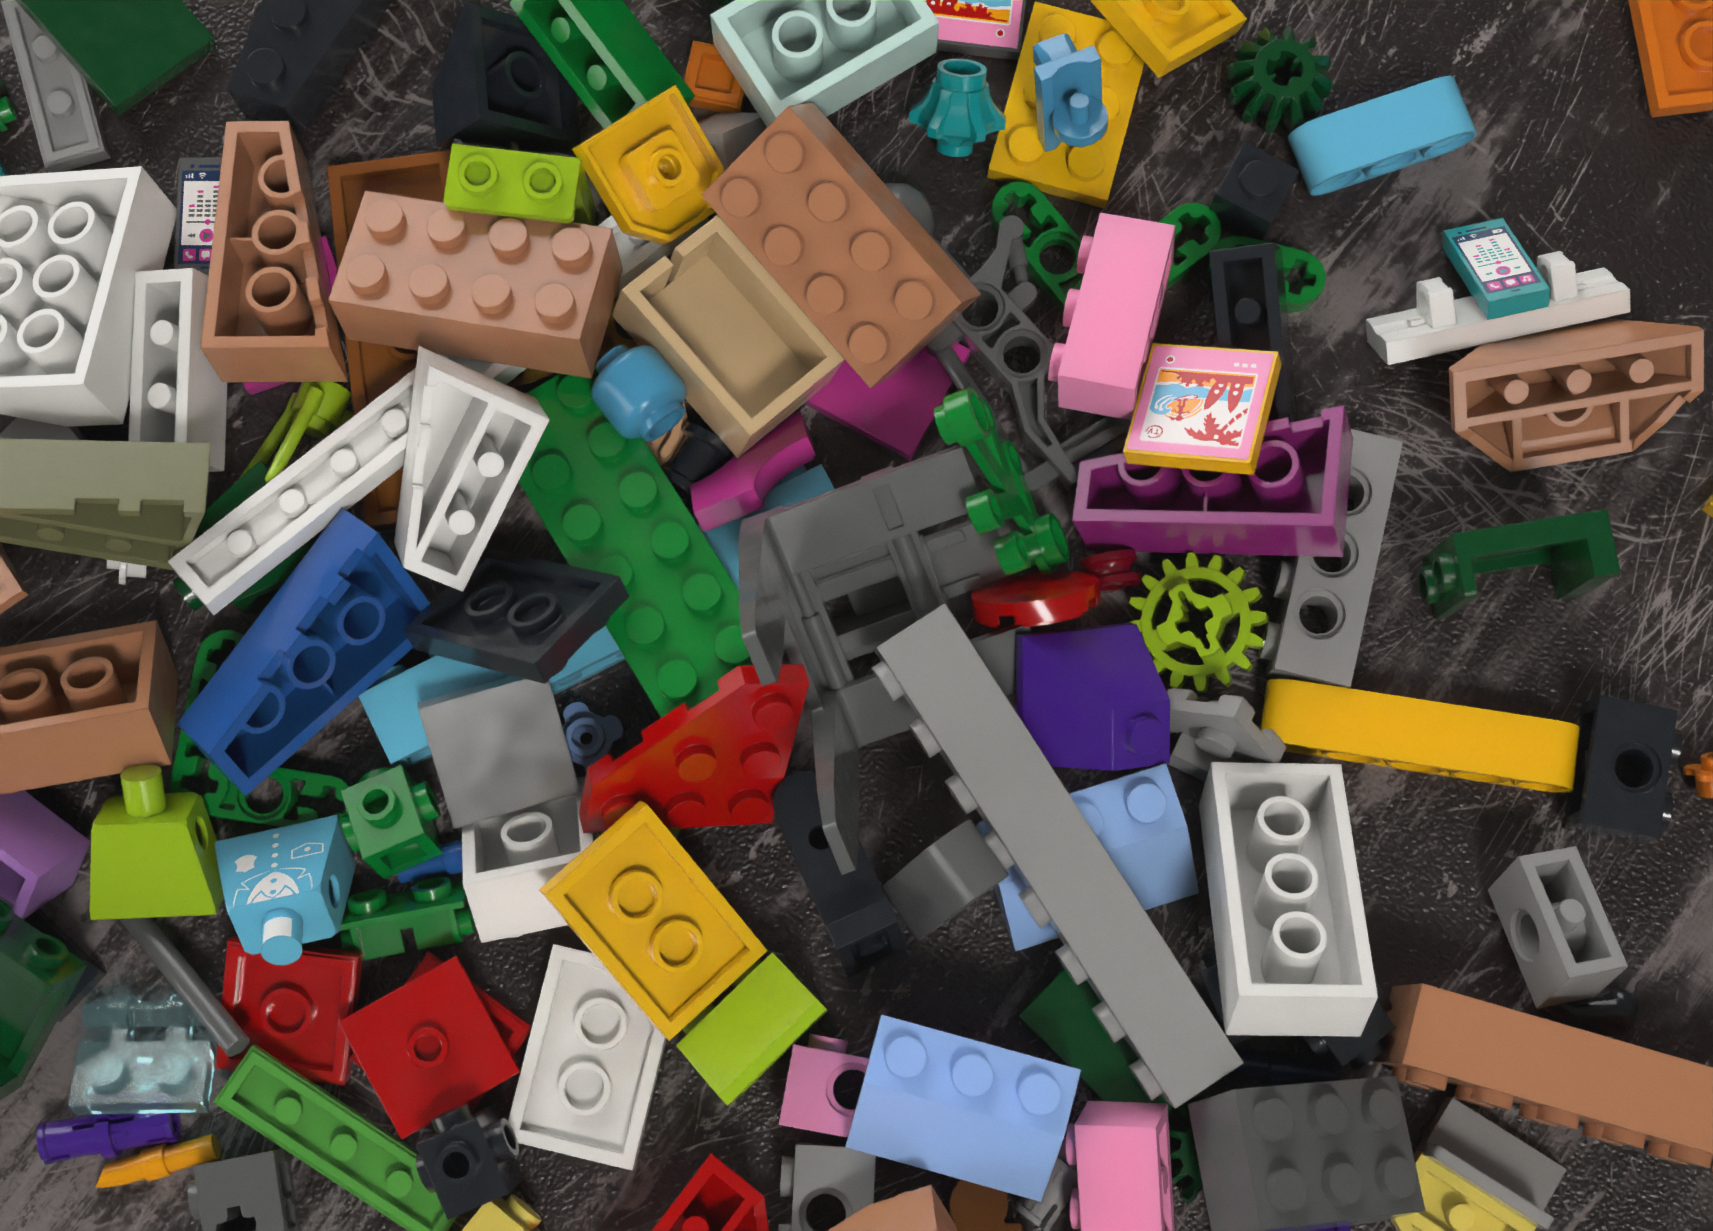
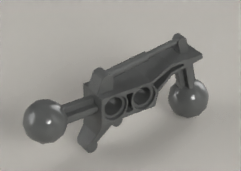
(1010, 330)

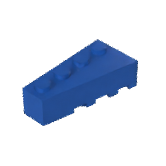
(306, 654)

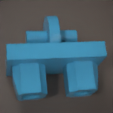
(1068, 93)

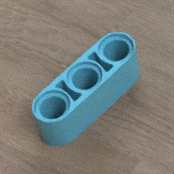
(1382, 135)

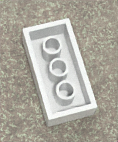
(1286, 900)

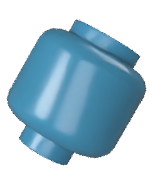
(639, 392)

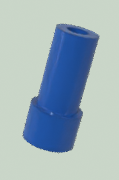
(448, 863)

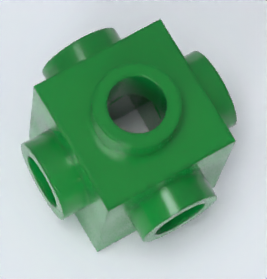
(391, 820)

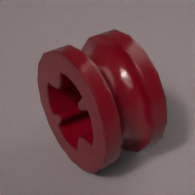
(1112, 569)

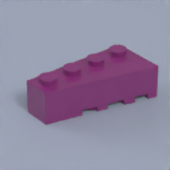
(1284, 509)

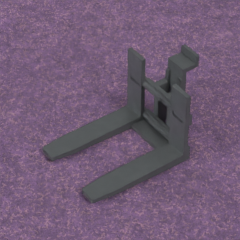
(869, 547)

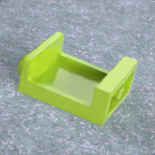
(518, 185)

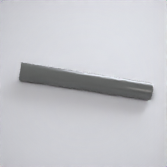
(188, 984)

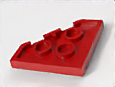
(705, 761)

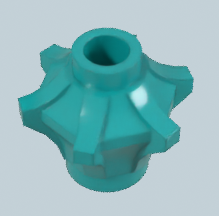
(958, 108)

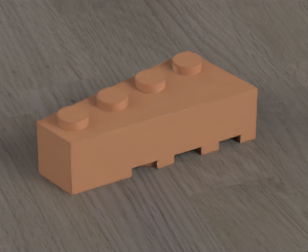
(268, 265)

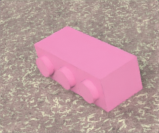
(1113, 315)
(1121, 1167)

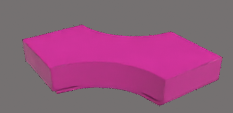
(745, 481)

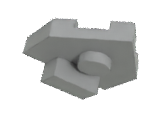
(1217, 733)

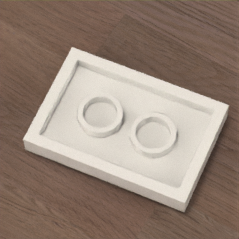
(586, 1065)

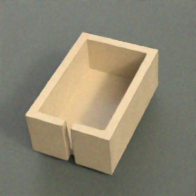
(728, 335)

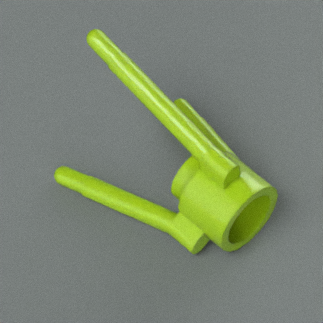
(310, 411)

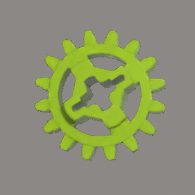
(1224, 609)

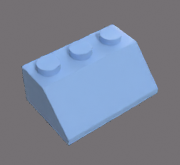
(1141, 832)
(963, 1108)

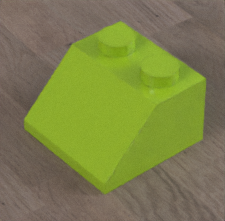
(749, 1028)

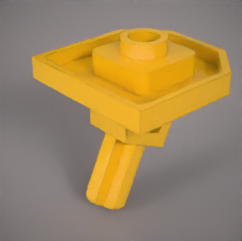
(653, 168)

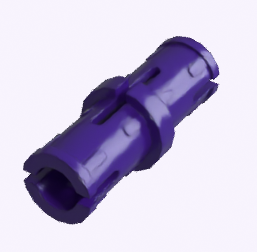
(104, 1134)

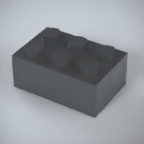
(1306, 1156)

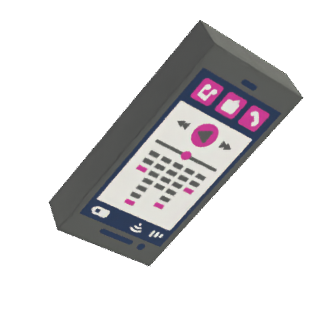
(196, 212)

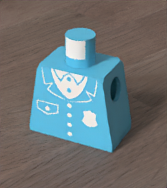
(286, 886)

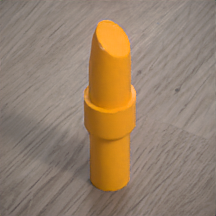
(159, 1161)

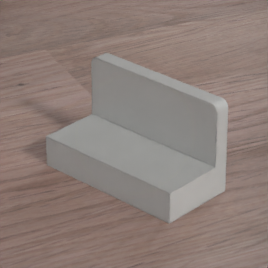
(1492, 1161)

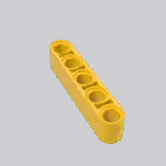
(1422, 735)

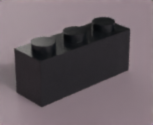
(1254, 312)

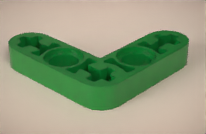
(1043, 213)
(228, 800)

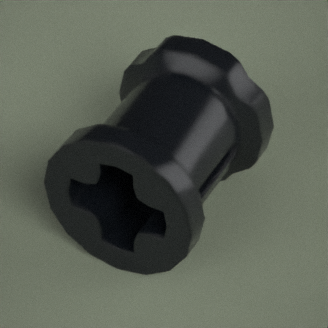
(695, 458)

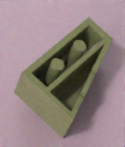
(103, 497)

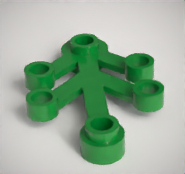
(1041, 541)

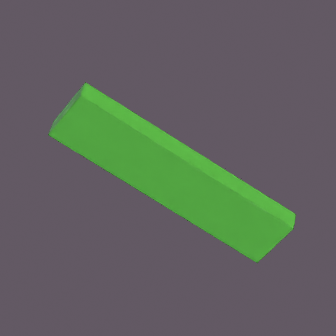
(332, 1139)

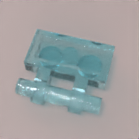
(142, 1075)

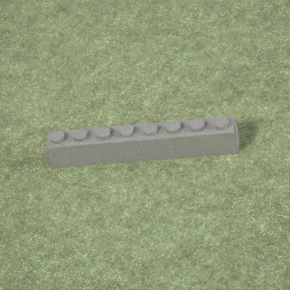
(1057, 858)

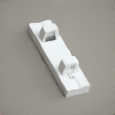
(1451, 325)

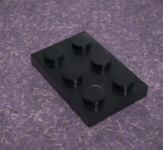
(518, 615)

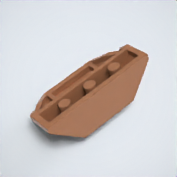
(1574, 390)

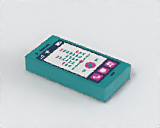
(1495, 269)

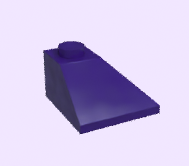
(1093, 698)

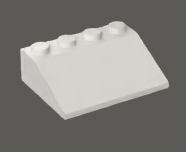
(70, 289)

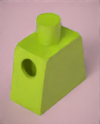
(153, 852)

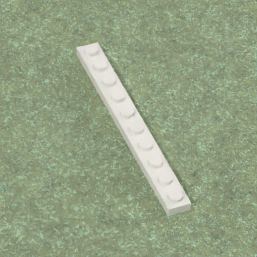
(339, 472)

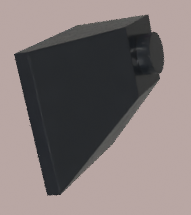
(502, 87)

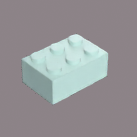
(820, 48)

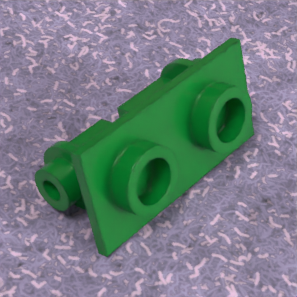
(428, 908)

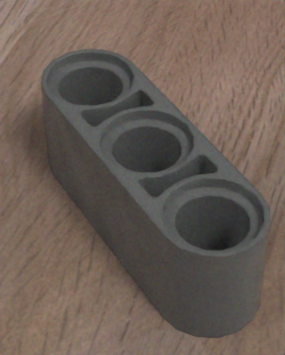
(944, 880)

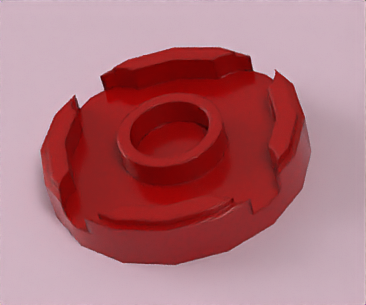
(1036, 598)

